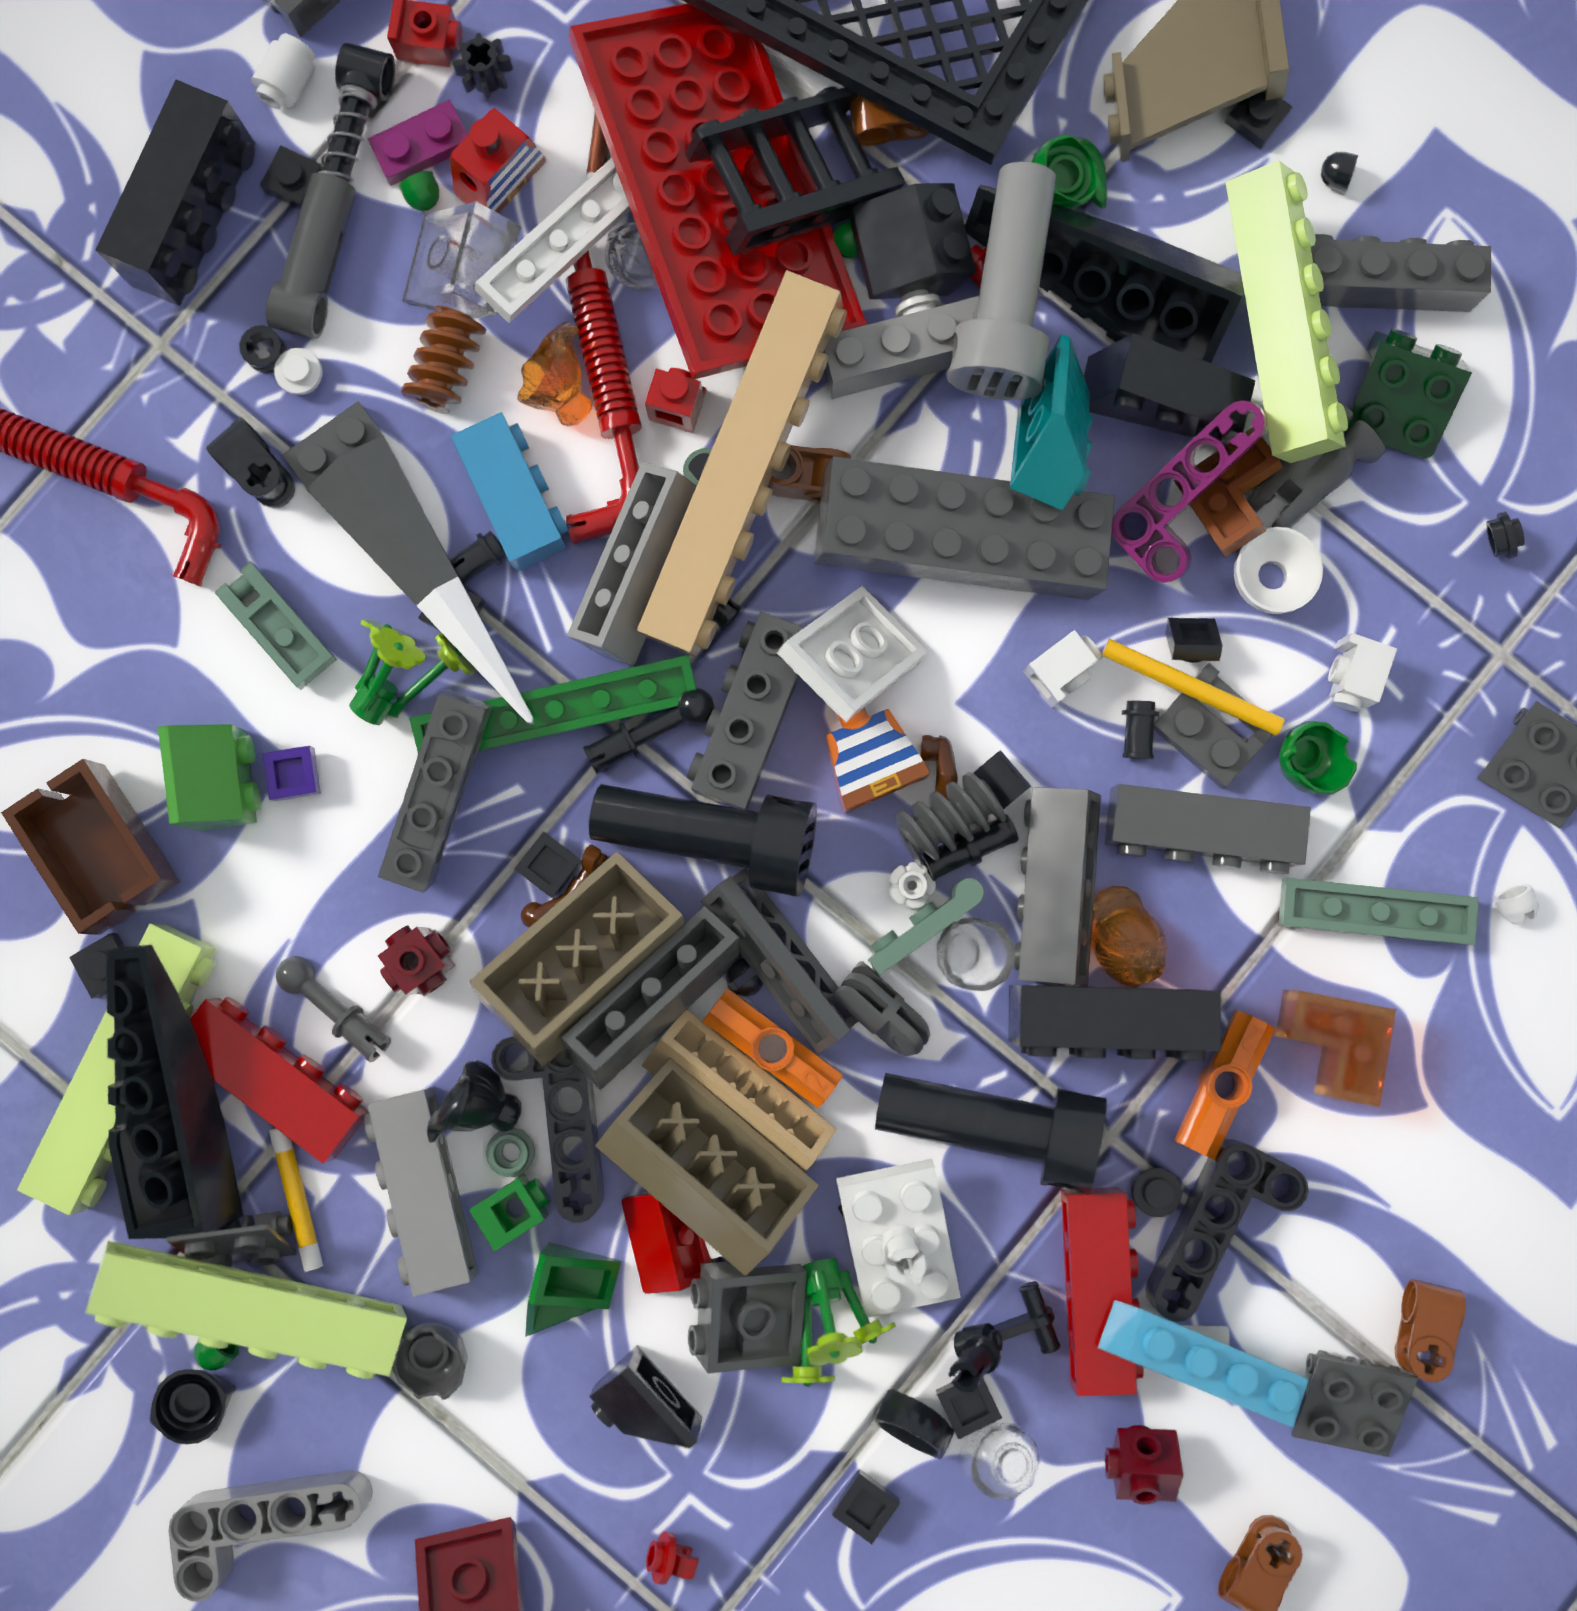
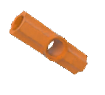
(1240, 1055)
(798, 1068)

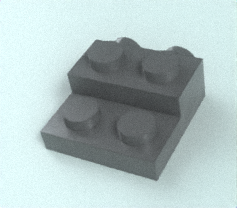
(747, 1318)

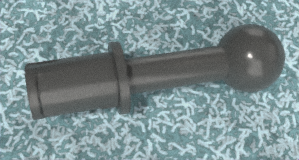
(297, 976)

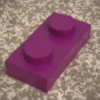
(418, 142)

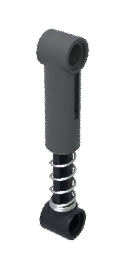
(300, 298)

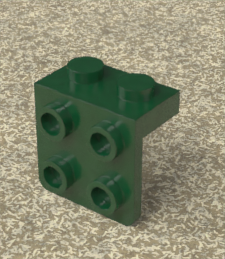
(1409, 392)

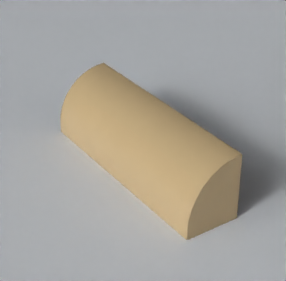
(743, 1088)

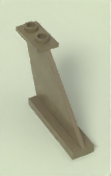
(1195, 65)

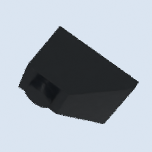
(645, 1403)

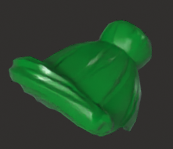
(1077, 169)

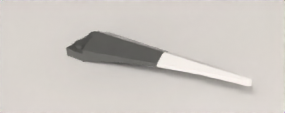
(367, 493)

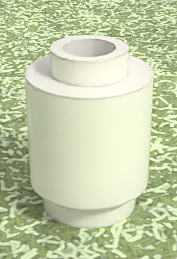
(283, 72)

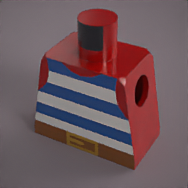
(495, 160)

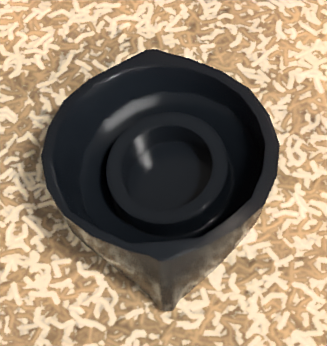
(190, 1405)
(914, 1424)

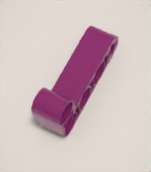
(1194, 484)

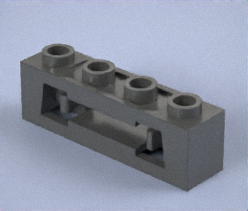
(435, 790)

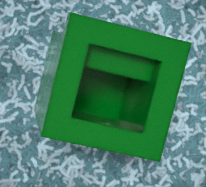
(496, 1219)

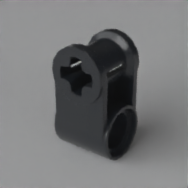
(250, 462)

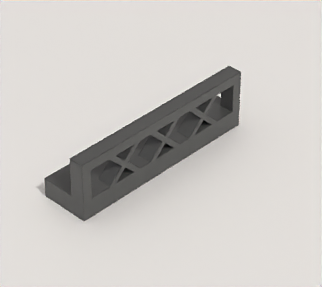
(775, 964)

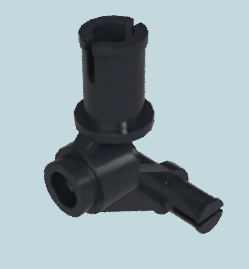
(981, 1344)

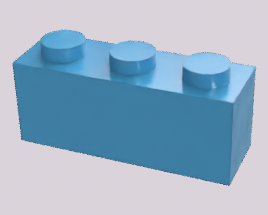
(511, 491)

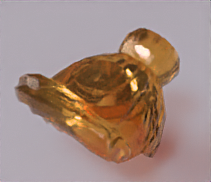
(554, 378)
(1127, 938)

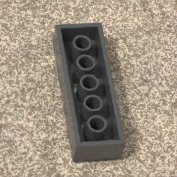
(961, 530)

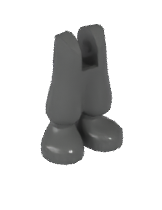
(1314, 478)

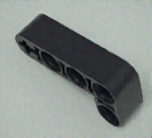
(563, 1125)
(1216, 1232)

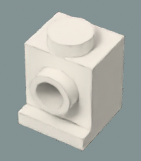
(1063, 666)
(1359, 672)

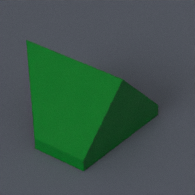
(568, 1286)

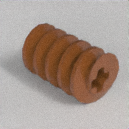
(441, 359)

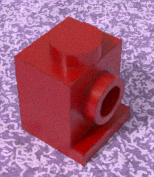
(428, 45)
(675, 399)

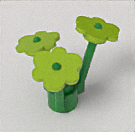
(376, 694)
(824, 1286)

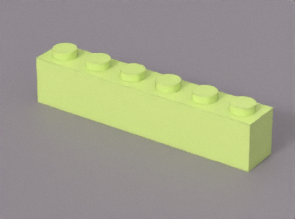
(1286, 313)
(75, 1148)
(246, 1310)

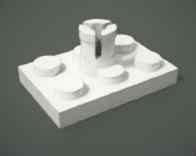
(852, 653)
(898, 1237)

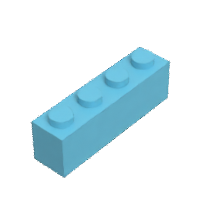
(1203, 1363)

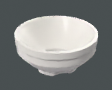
(1294, 556)

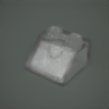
(453, 253)

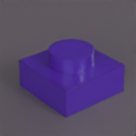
(291, 773)

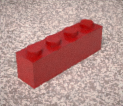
(275, 1081)
(1096, 1274)

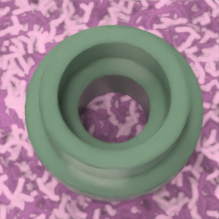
(497, 1160)

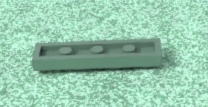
(1378, 911)

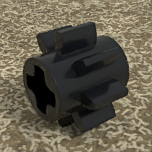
(482, 65)

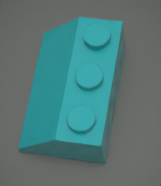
(1053, 432)

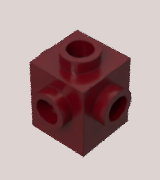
(432, 965)
(1145, 1464)

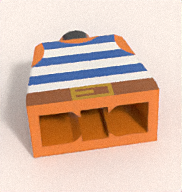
(872, 758)

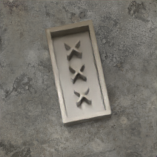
(576, 956)
(707, 1166)

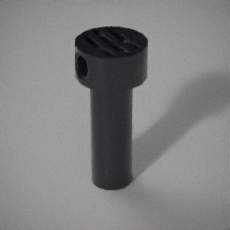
(769, 842)
(1058, 1137)

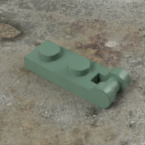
(276, 627)
(927, 924)

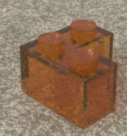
(1352, 1039)

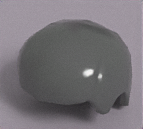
(430, 1360)

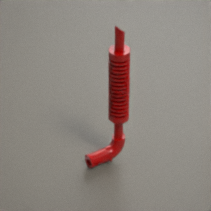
(610, 388)
(116, 477)

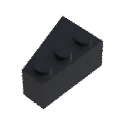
(1163, 387)

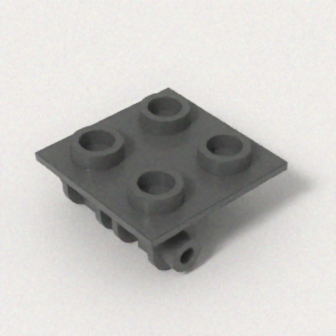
(1538, 764)
(256, 1241)
(1353, 1403)

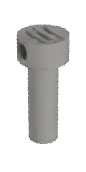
(1000, 349)

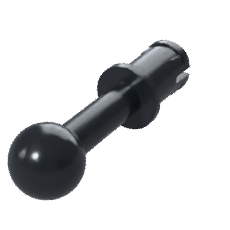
(693, 708)

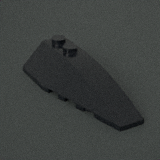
(1129, 279)
(169, 1124)

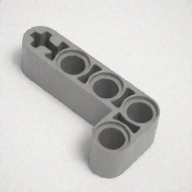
(272, 1522)

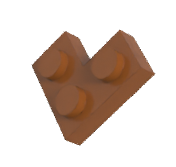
(1223, 507)

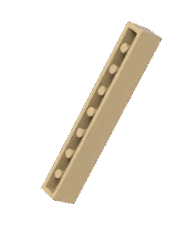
(742, 464)

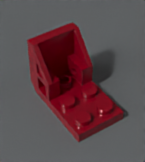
(470, 1569)

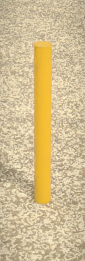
(1193, 687)

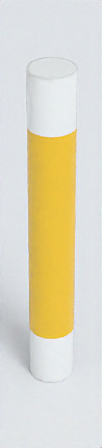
(296, 1200)

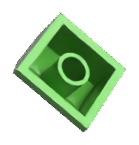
(208, 776)

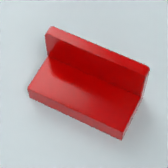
(663, 1246)

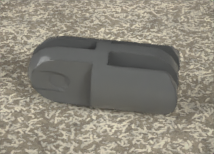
(882, 1010)

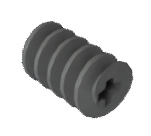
(948, 817)

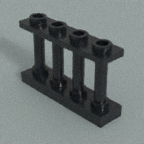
(793, 212)

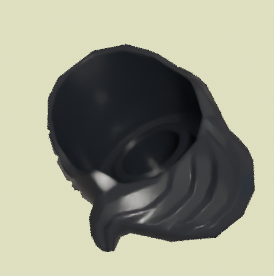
(475, 1103)

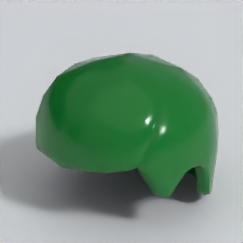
(1316, 758)

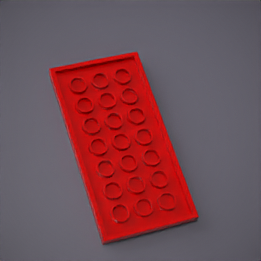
(651, 88)

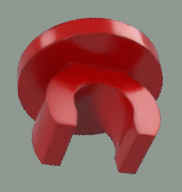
(668, 1558)

